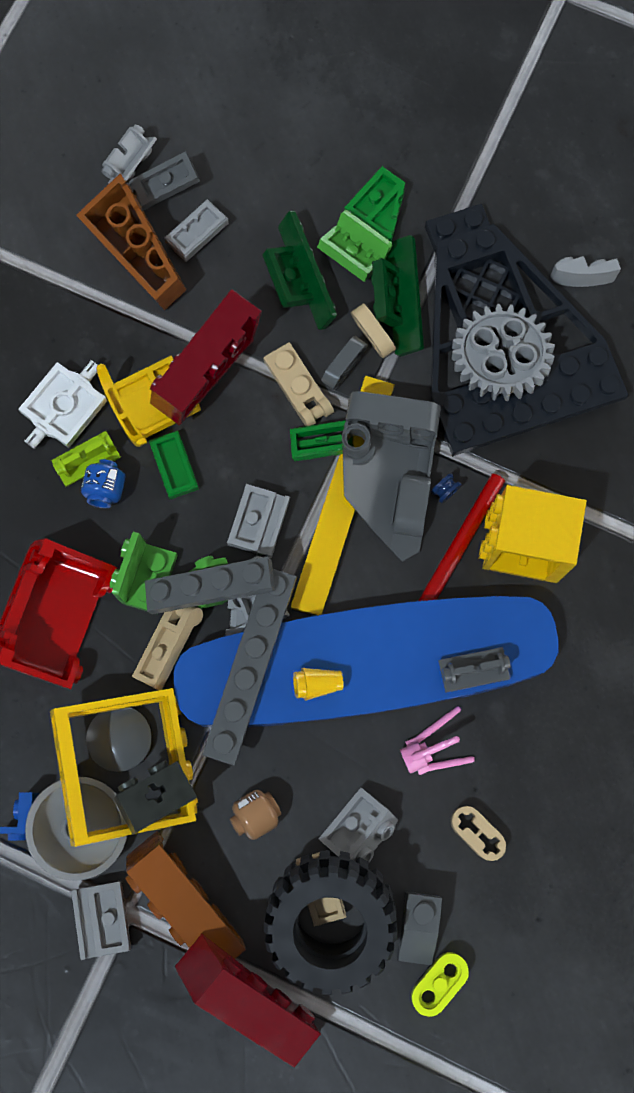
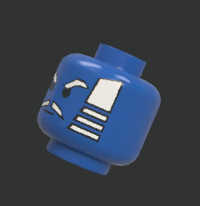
(103, 484)

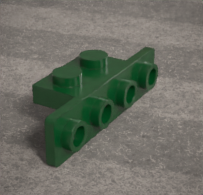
(297, 274)
(399, 296)

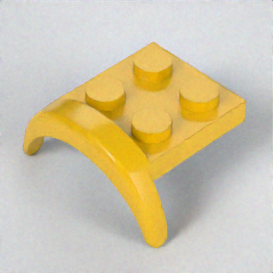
(131, 401)

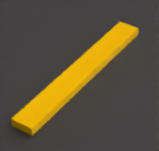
(330, 531)

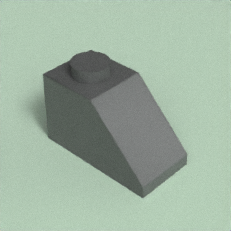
(419, 927)

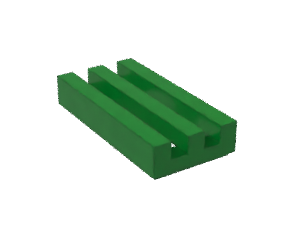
(295, 433)

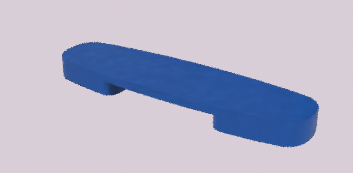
(383, 655)

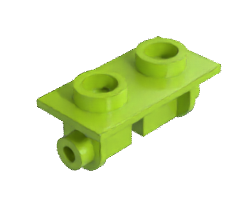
(73, 463)

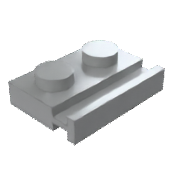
(258, 521)
(101, 920)

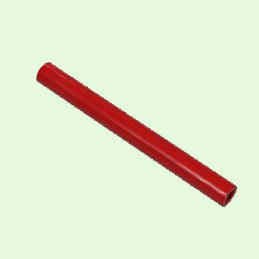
(462, 538)

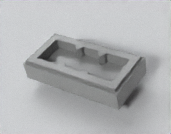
(196, 230)

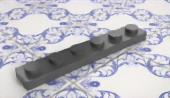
(249, 670)

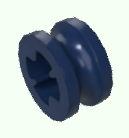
(446, 488)

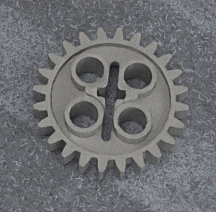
(476, 359)

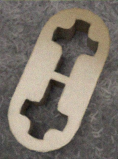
(373, 331)
(472, 839)

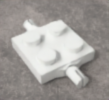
(62, 405)

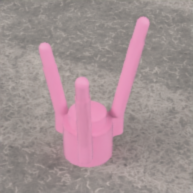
(418, 755)

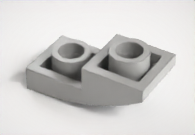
(578, 274)

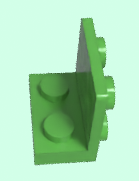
(139, 564)

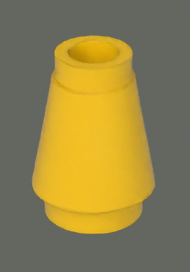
(314, 683)

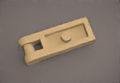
(297, 384)
(166, 646)

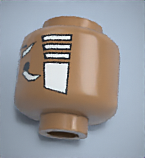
(255, 814)

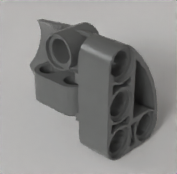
(391, 472)

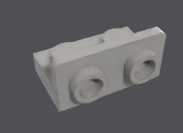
(359, 827)

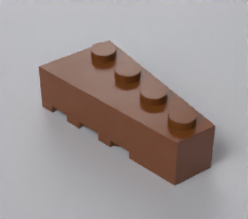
(127, 234)
(178, 898)

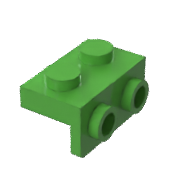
(354, 245)

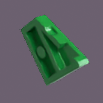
(379, 202)

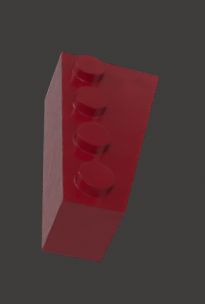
(206, 357)
(246, 1001)

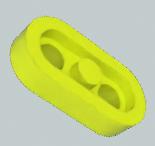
(441, 985)

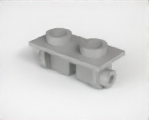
(136, 149)

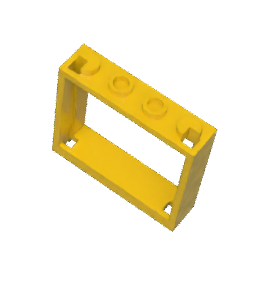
(175, 742)

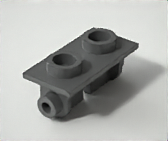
(474, 669)

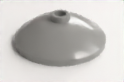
(49, 835)

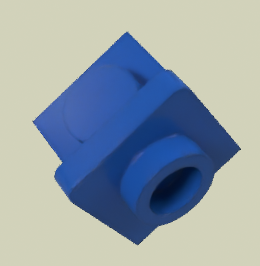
(20, 813)

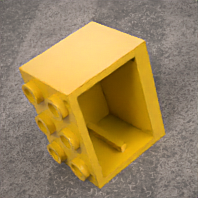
(532, 534)

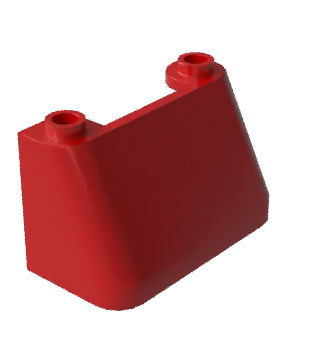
(51, 612)

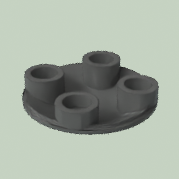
(119, 739)

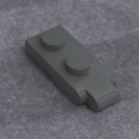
(164, 180)

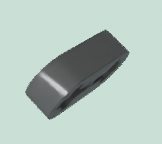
(344, 362)

